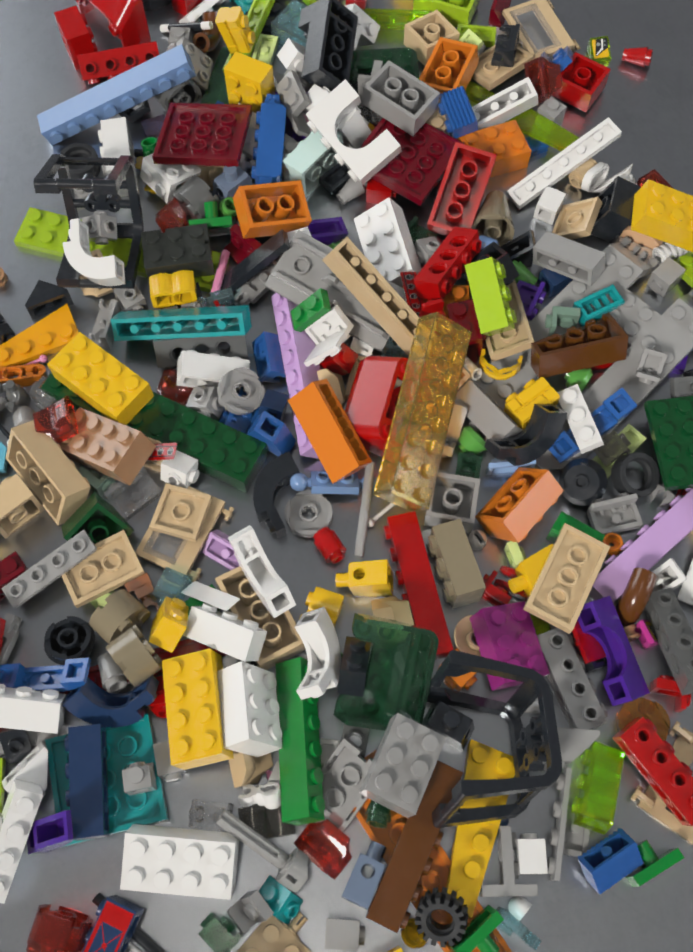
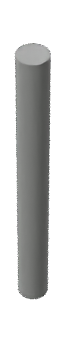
(364, 510)

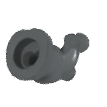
(15, 395)

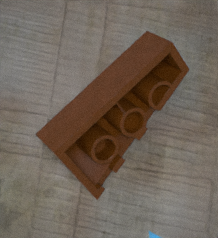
(580, 348)

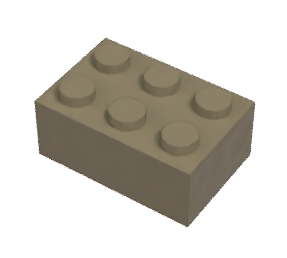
(455, 564)

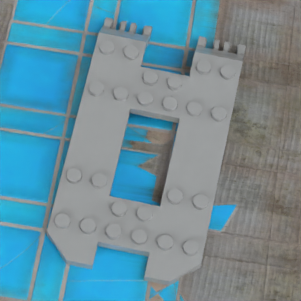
(644, 326)

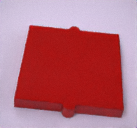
(588, 645)

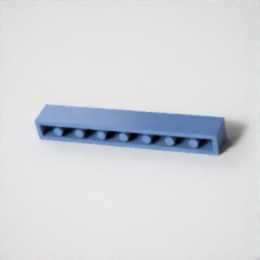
(116, 95)

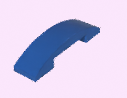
(605, 417)
(56, 677)

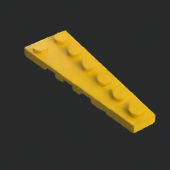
(476, 840)

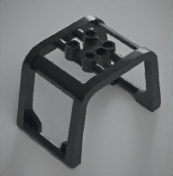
(98, 200)
(539, 752)

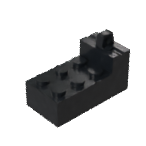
(329, 44)

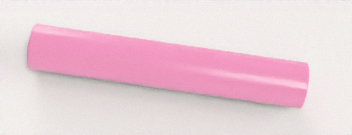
(220, 271)

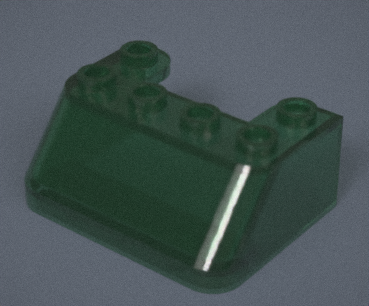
(364, 59)
(396, 673)

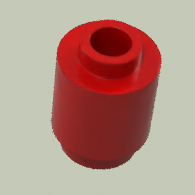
(329, 545)

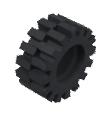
(434, 930)

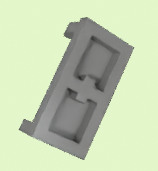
(102, 331)

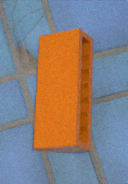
(329, 430)

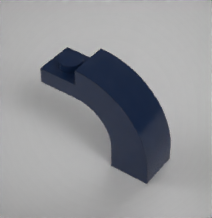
(111, 709)

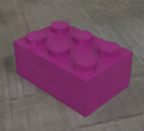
(509, 637)

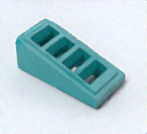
(587, 312)

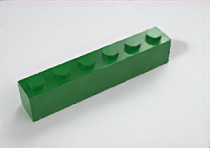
(301, 751)

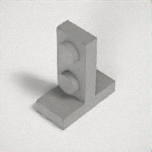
(508, 869)

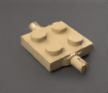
(276, 936)

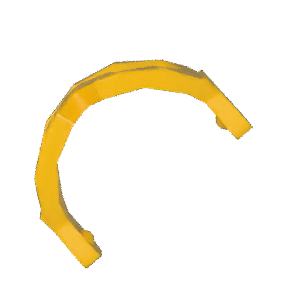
(498, 374)

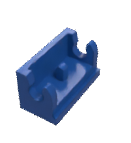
(268, 357)

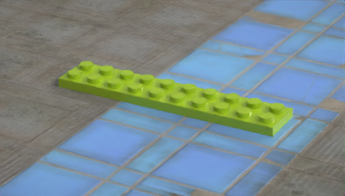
(48, 230)

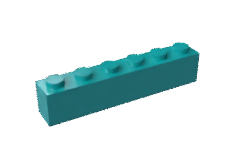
(181, 323)

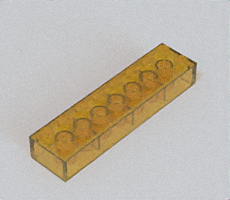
(423, 413)

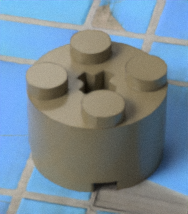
(118, 615)
(134, 656)

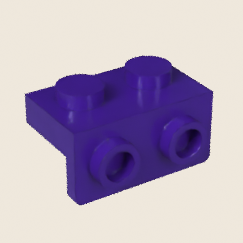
(531, 297)

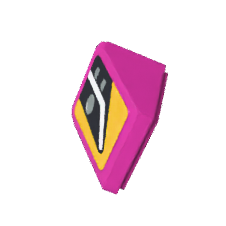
(647, 637)

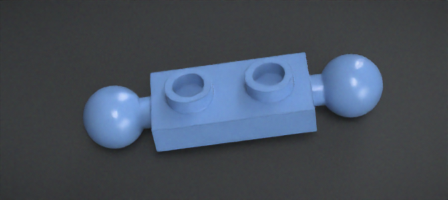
(321, 483)

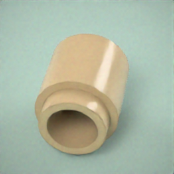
(578, 174)

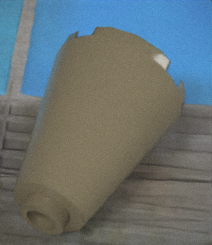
(495, 218)

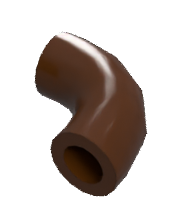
(208, 39)
(636, 596)

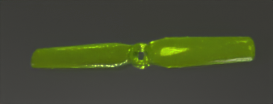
(530, 121)

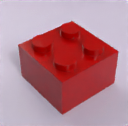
(75, 33)
(582, 82)

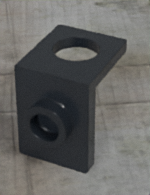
(15, 744)

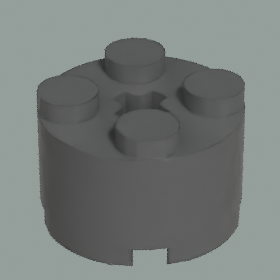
(183, 93)
(193, 195)

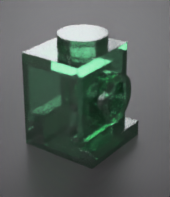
(470, 462)
(219, 933)

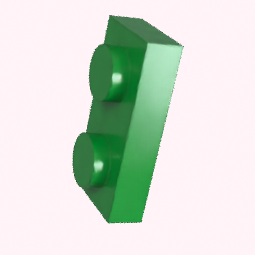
(310, 310)

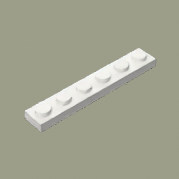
(564, 163)

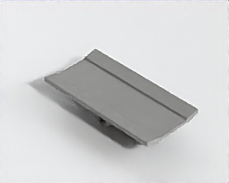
(303, 272)

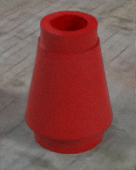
(638, 56)

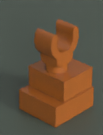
(143, 588)

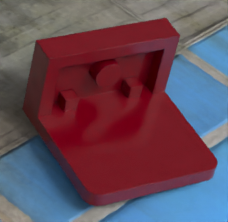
(465, 315)

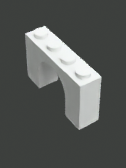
(361, 162)

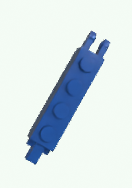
(270, 141)

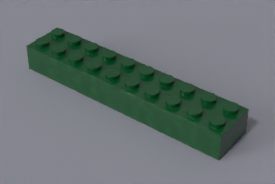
(218, 447)

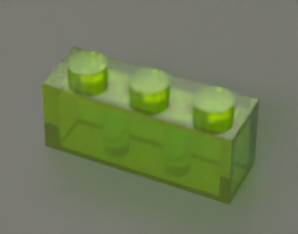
(598, 787)

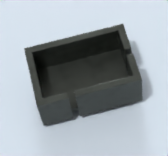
(178, 250)

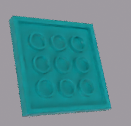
(124, 747)

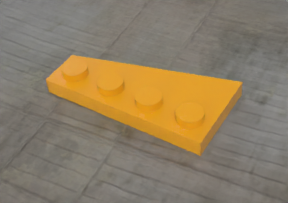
(41, 338)

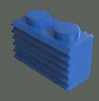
(458, 112)
(610, 860)

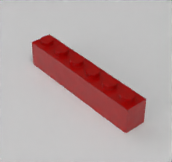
(417, 577)

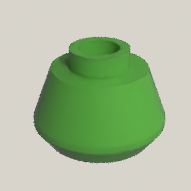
(579, 377)
(471, 441)

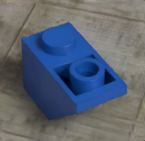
(273, 432)

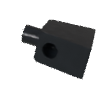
(450, 724)

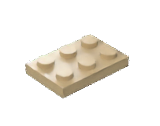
(492, 76)
(103, 570)

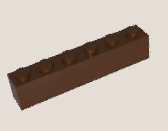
(412, 853)

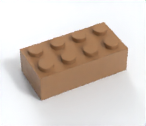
(108, 446)

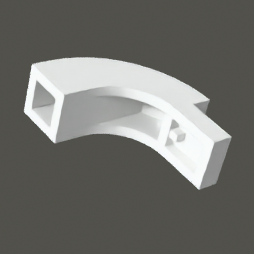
(102, 270)
(260, 573)
(322, 653)

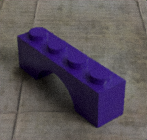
(623, 678)

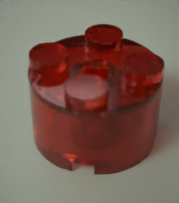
(58, 930)

